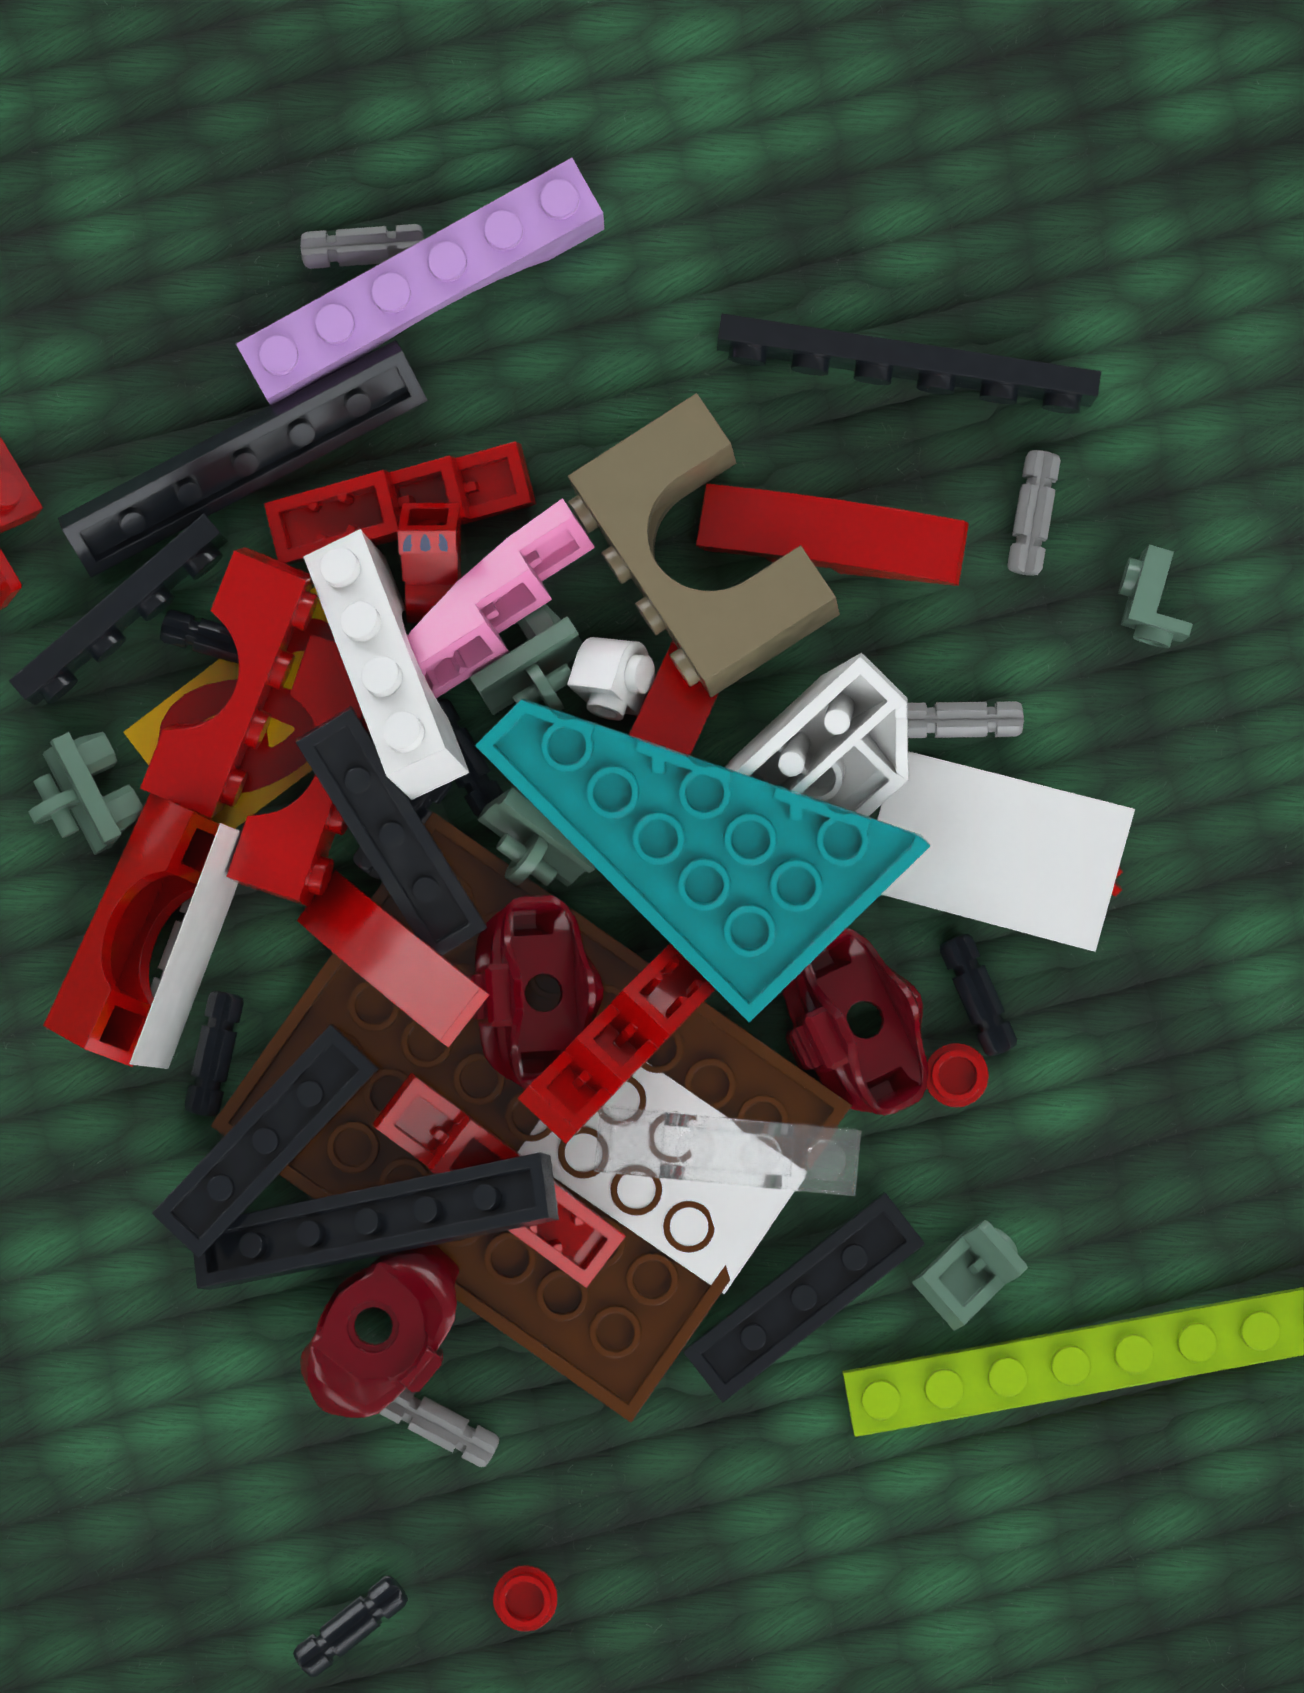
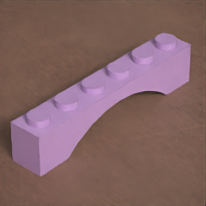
(485, 246)

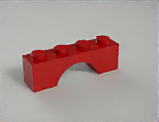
(261, 608)
(290, 847)
(108, 981)

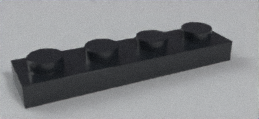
(101, 629)
(390, 832)
(265, 1140)
(803, 1297)

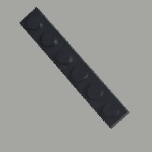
(933, 367)
(242, 459)
(381, 1221)

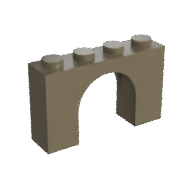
(718, 631)

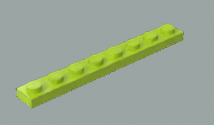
(1076, 1362)

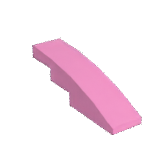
(503, 588)

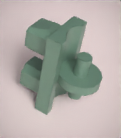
(534, 668)
(73, 767)
(532, 841)

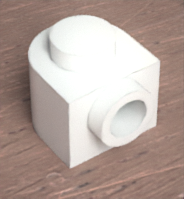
(612, 676)

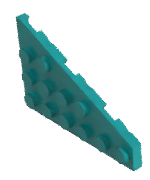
(712, 858)

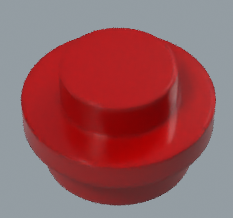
(956, 1075)
(525, 1598)

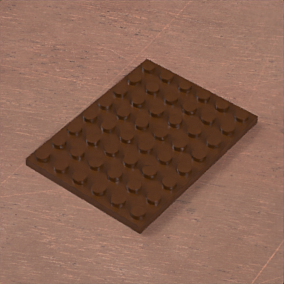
(642, 1303)

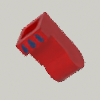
(428, 554)

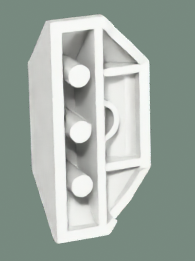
(836, 740)

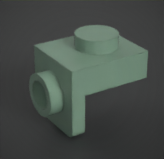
(1143, 584)
(970, 1273)

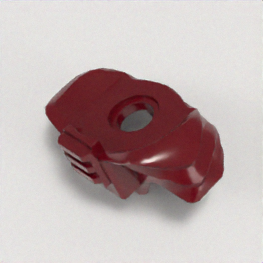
(523, 941)
(869, 1073)
(364, 1378)

